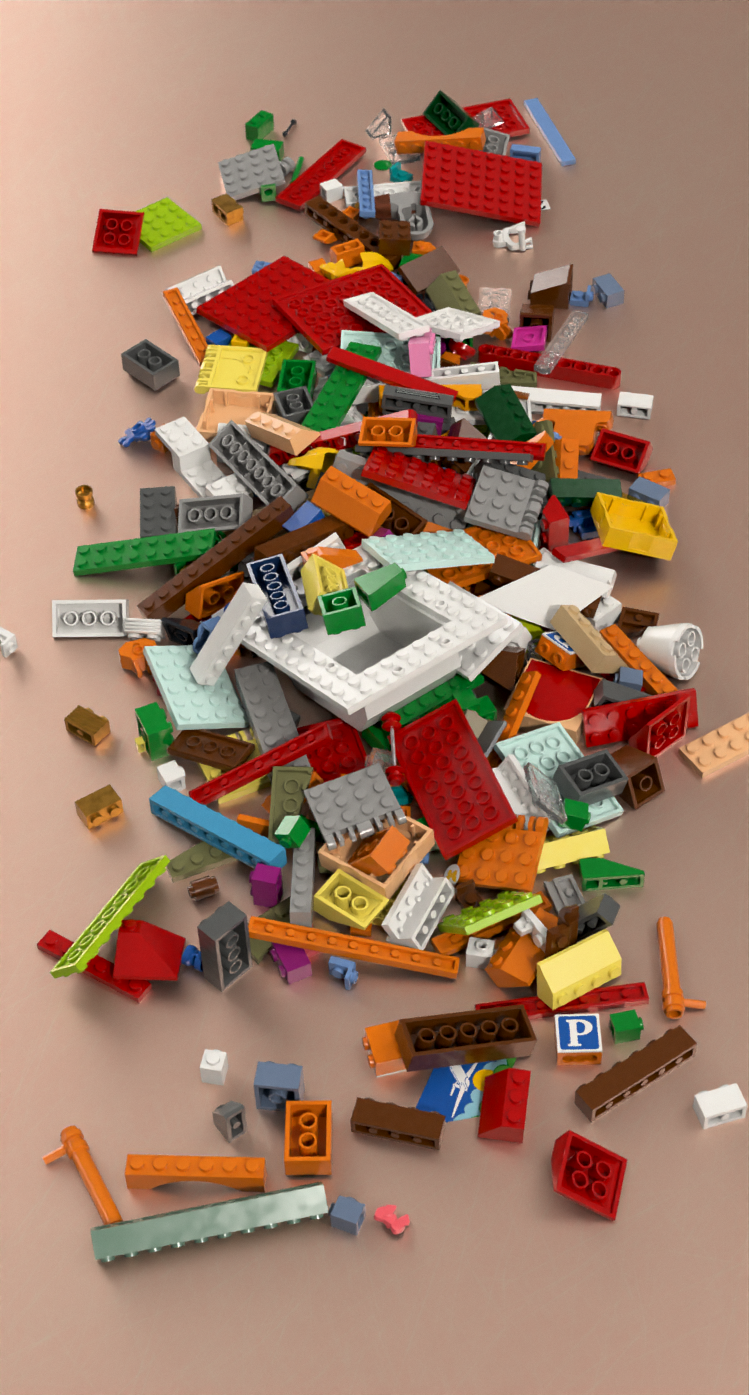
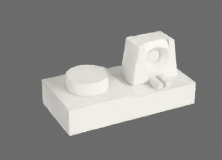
(531, 924)

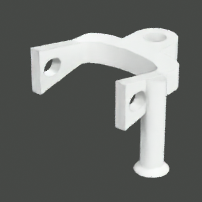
(502, 238)

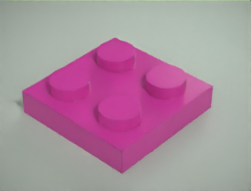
(529, 338)

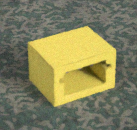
(140, 744)

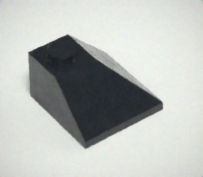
(181, 630)

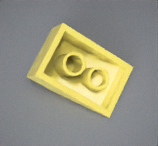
(348, 901)

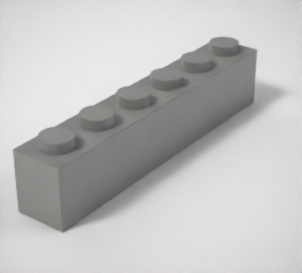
(303, 882)

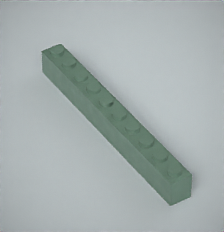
(209, 1220)

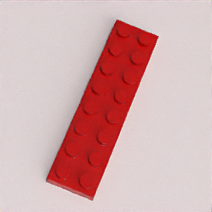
(326, 168)

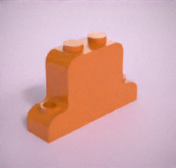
(580, 425)

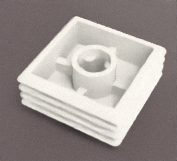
(144, 628)

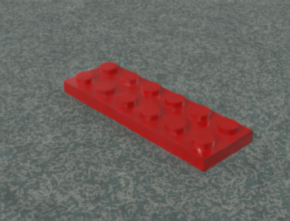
(623, 719)

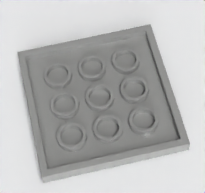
(248, 171)

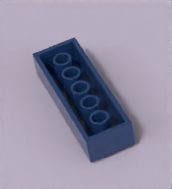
(283, 609)

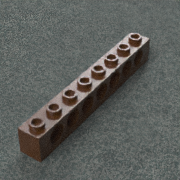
(344, 227)

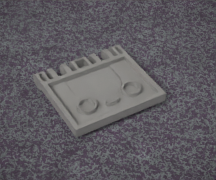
(506, 503)
(353, 804)

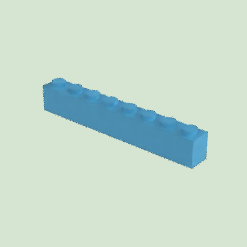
(216, 829)

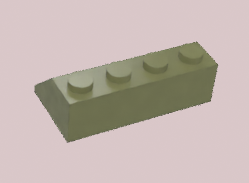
(451, 292)

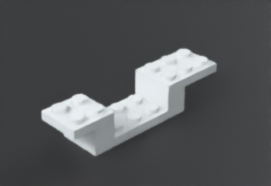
(193, 461)

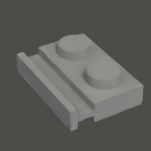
(563, 892)

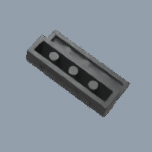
(423, 402)

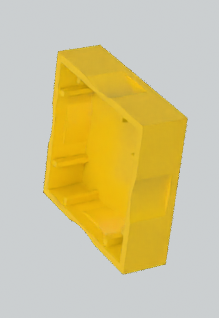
(633, 526)

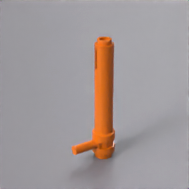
(672, 994)
(78, 1151)

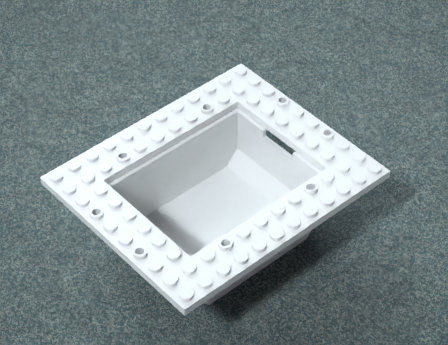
(389, 662)

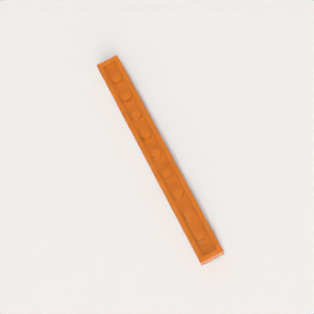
(353, 947)

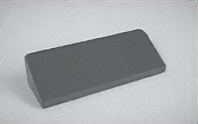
(490, 735)

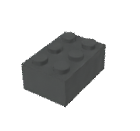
(150, 364)
(293, 404)
(590, 778)

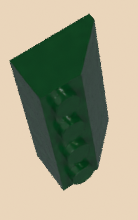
(448, 115)
(505, 414)
(581, 491)

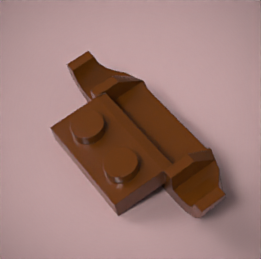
(564, 933)

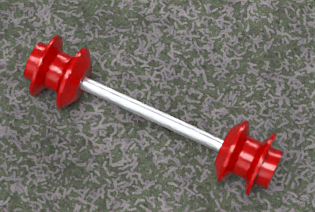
(394, 772)

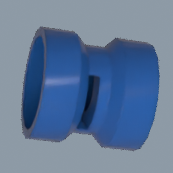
(192, 957)

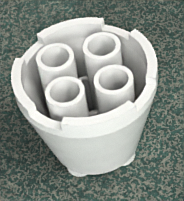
(673, 648)

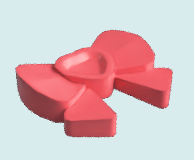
(385, 1215)

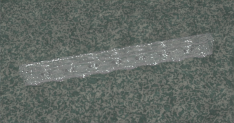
(561, 342)

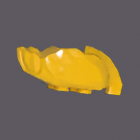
(338, 269)
(316, 461)

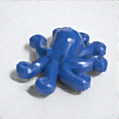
(138, 432)

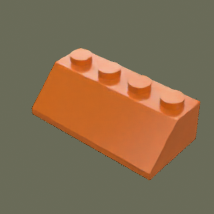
(351, 502)
(518, 956)

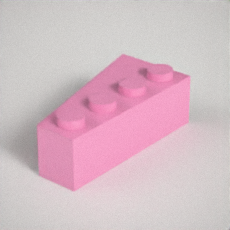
(421, 353)

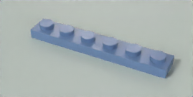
(365, 194)

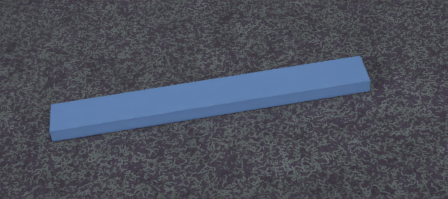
(549, 132)

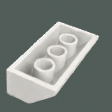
(89, 618)

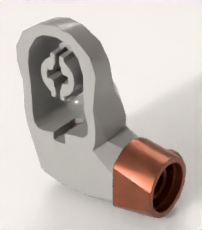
(405, 207)

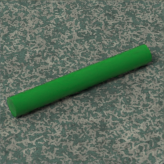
(297, 169)

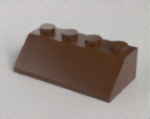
(401, 518)

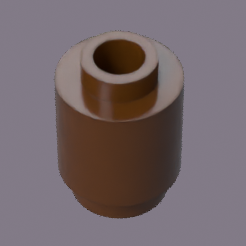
(203, 888)

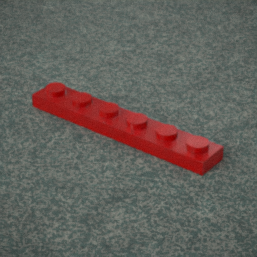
(97, 968)

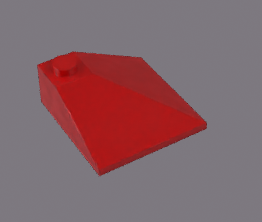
(118, 232)
(663, 729)
(147, 952)
(587, 1173)

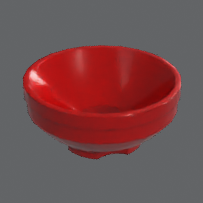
(462, 349)

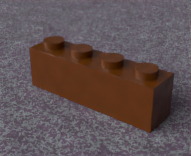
(398, 1123)

